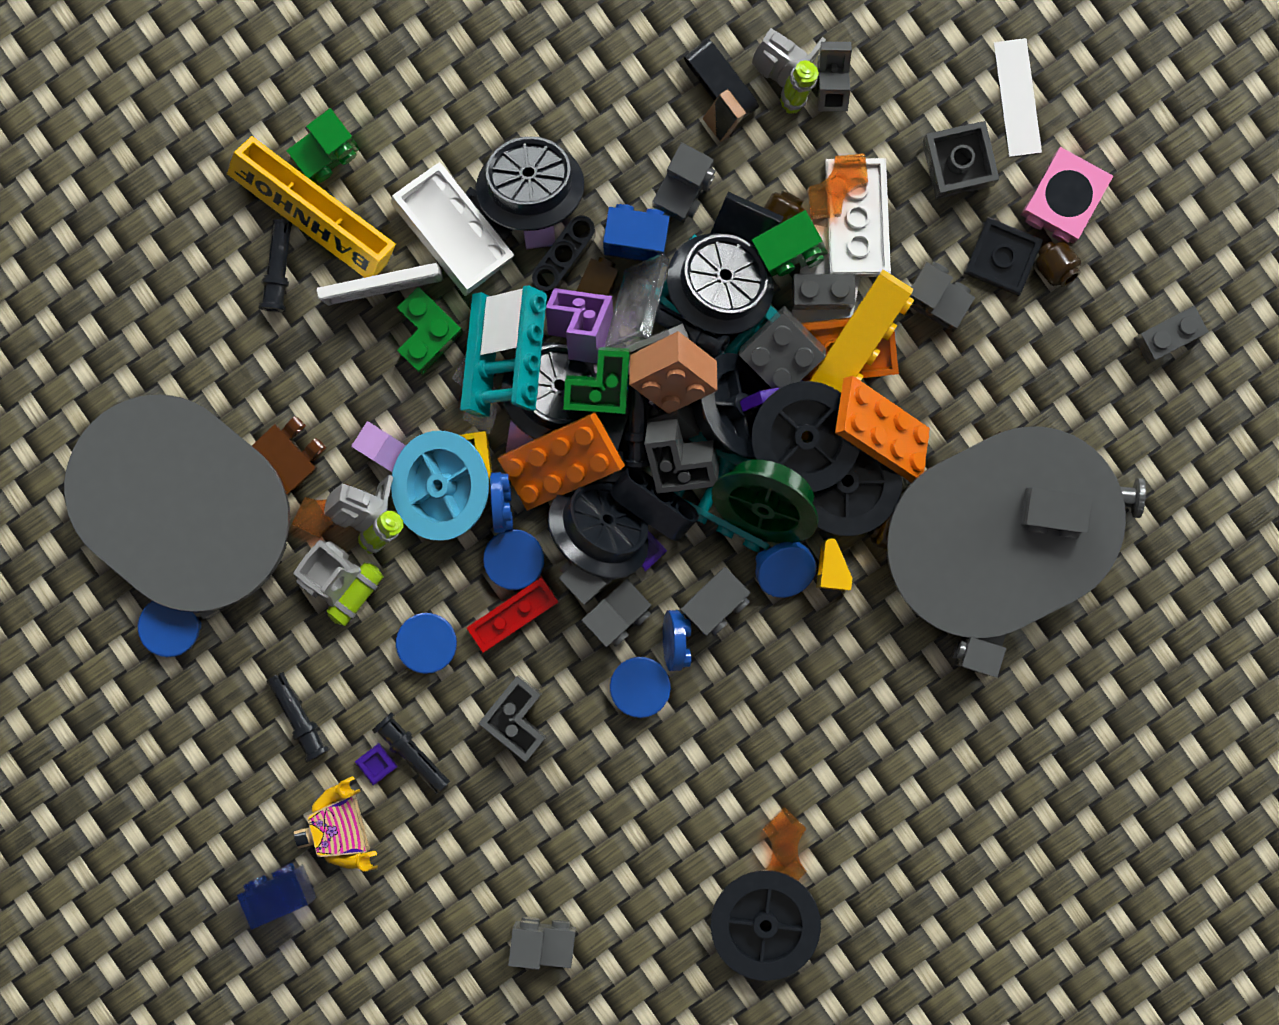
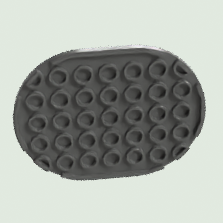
(177, 503)
(961, 538)

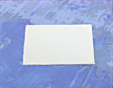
(501, 322)

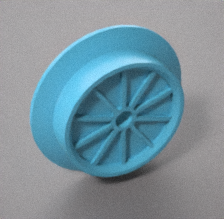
(439, 485)

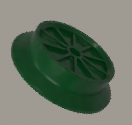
(767, 501)

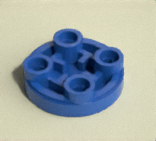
(500, 494)
(513, 559)
(785, 569)
(167, 630)
(675, 631)
(426, 643)
(640, 687)

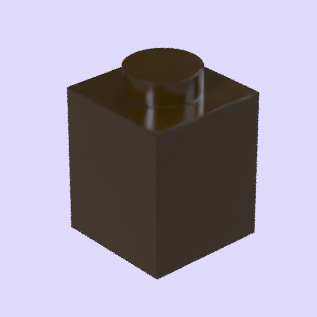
(599, 277)

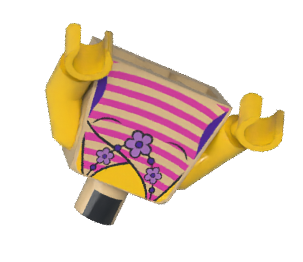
(338, 829)

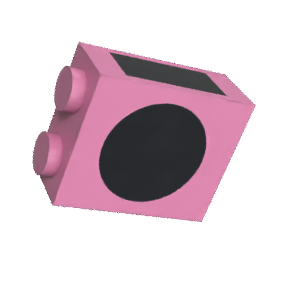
(1066, 196)

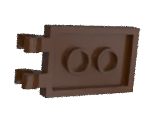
(286, 458)

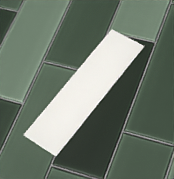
(1017, 97)

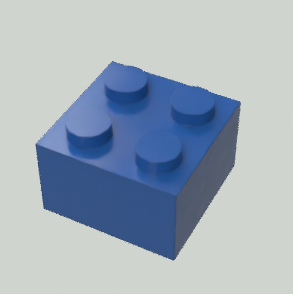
(635, 233)

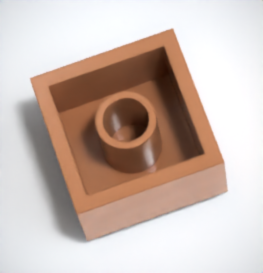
(673, 372)

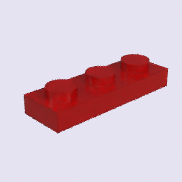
(512, 614)

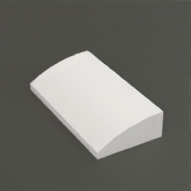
(451, 228)

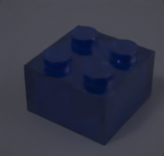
(277, 896)

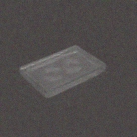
(637, 302)

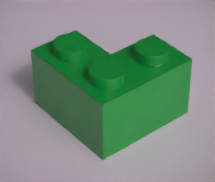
(324, 147)
(790, 244)
(434, 333)
(604, 392)

